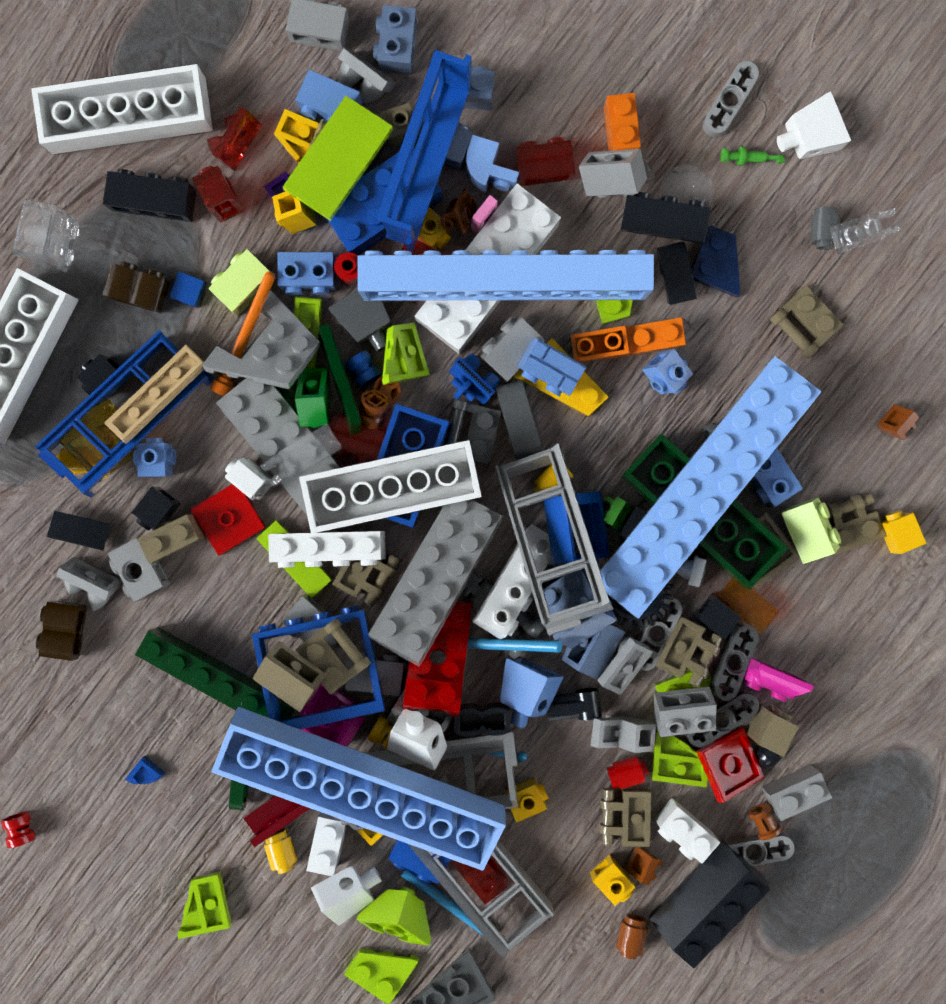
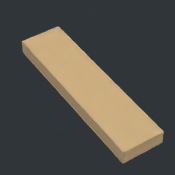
(155, 394)

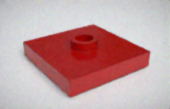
(228, 519)
(730, 764)

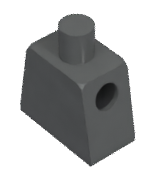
(363, 319)

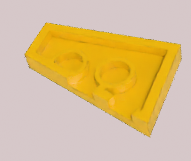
(585, 397)

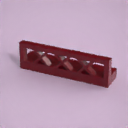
(272, 817)

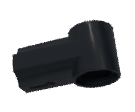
(582, 704)

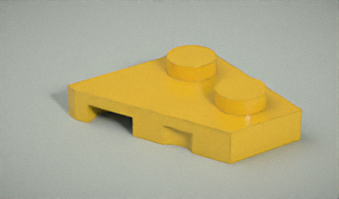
(295, 133)

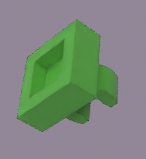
(618, 512)

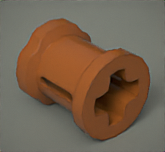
(768, 830)

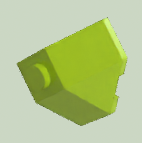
(399, 915)

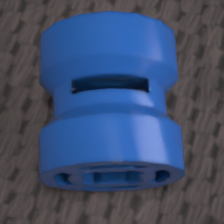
(362, 367)

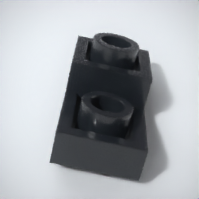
(676, 273)
(78, 530)

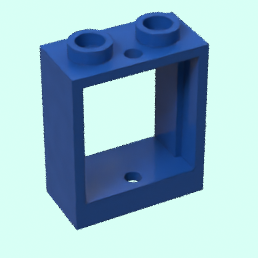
(561, 530)

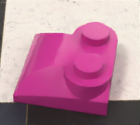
(776, 680)
(339, 731)

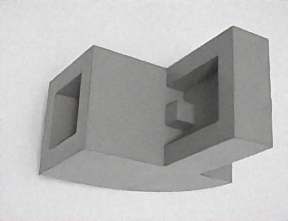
(623, 732)

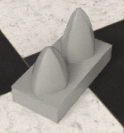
(356, 67)
(693, 571)
(82, 576)
(625, 665)

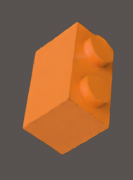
(621, 122)

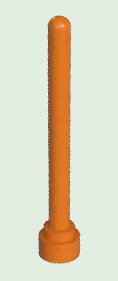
(223, 383)

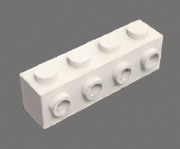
(332, 546)
(512, 588)

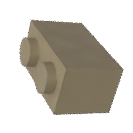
(171, 538)
(289, 676)
(772, 729)

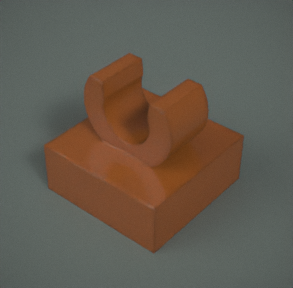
(898, 421)
(643, 865)

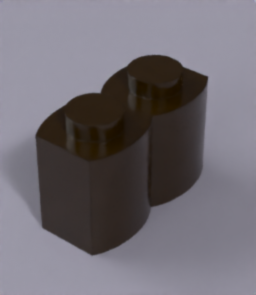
(136, 287)
(61, 630)

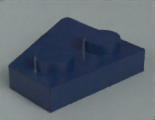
(718, 262)

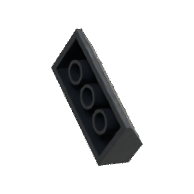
(709, 904)

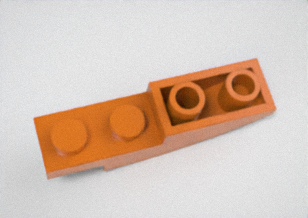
(628, 341)

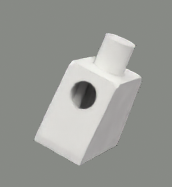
(815, 129)
(417, 739)
(345, 893)

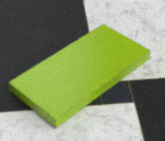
(338, 158)

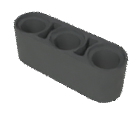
(518, 419)

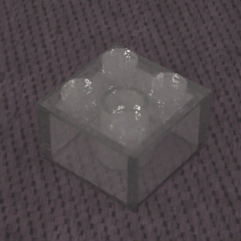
(45, 236)

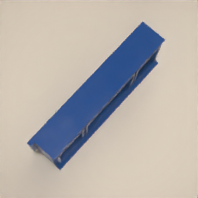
(433, 145)
(102, 393)

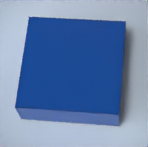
(187, 289)

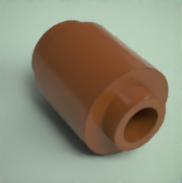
(632, 936)

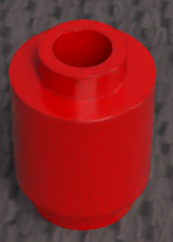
(342, 262)
(627, 772)

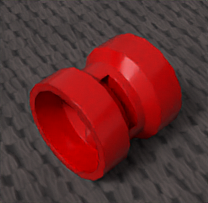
(18, 829)

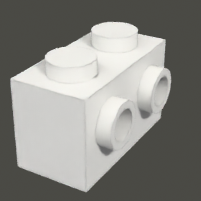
(686, 830)

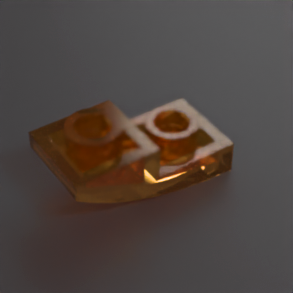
(749, 605)

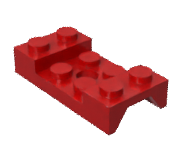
(440, 685)

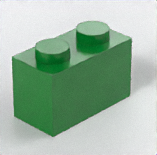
(313, 397)

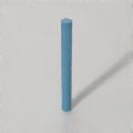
(514, 645)
(438, 896)

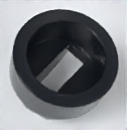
(767, 758)

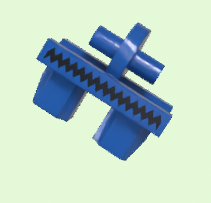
(470, 383)

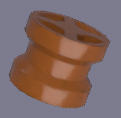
(387, 389)

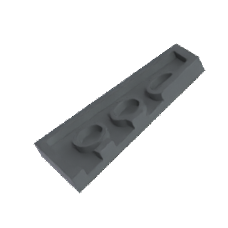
(458, 984)

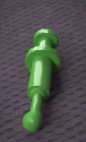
(748, 156)

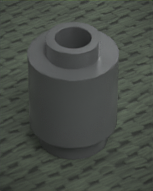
(820, 222)

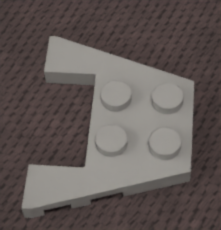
(276, 355)

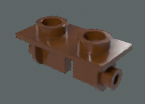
(459, 212)

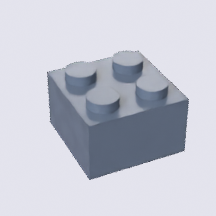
(571, 591)

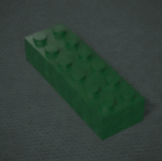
(736, 540)

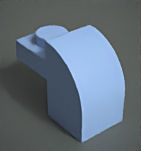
(482, 168)

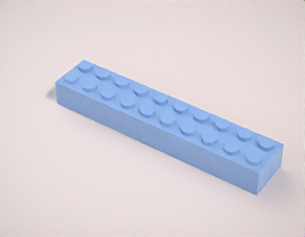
(505, 276)
(707, 486)
(360, 789)

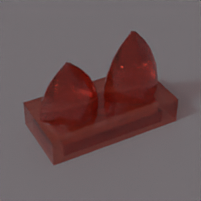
(236, 140)

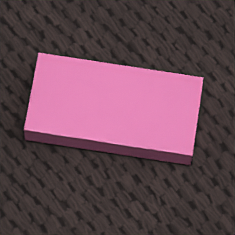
(483, 214)

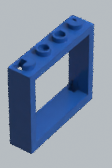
(333, 714)

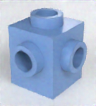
(668, 372)
(154, 458)

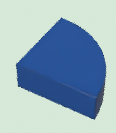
(145, 772)

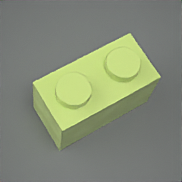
(239, 282)
(811, 530)

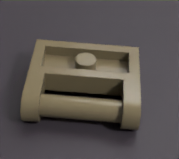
(812, 316)
(322, 655)

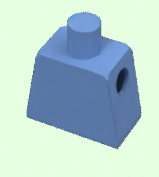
(528, 689)

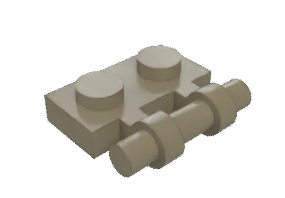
(858, 530)
(354, 578)
(680, 648)
(635, 817)

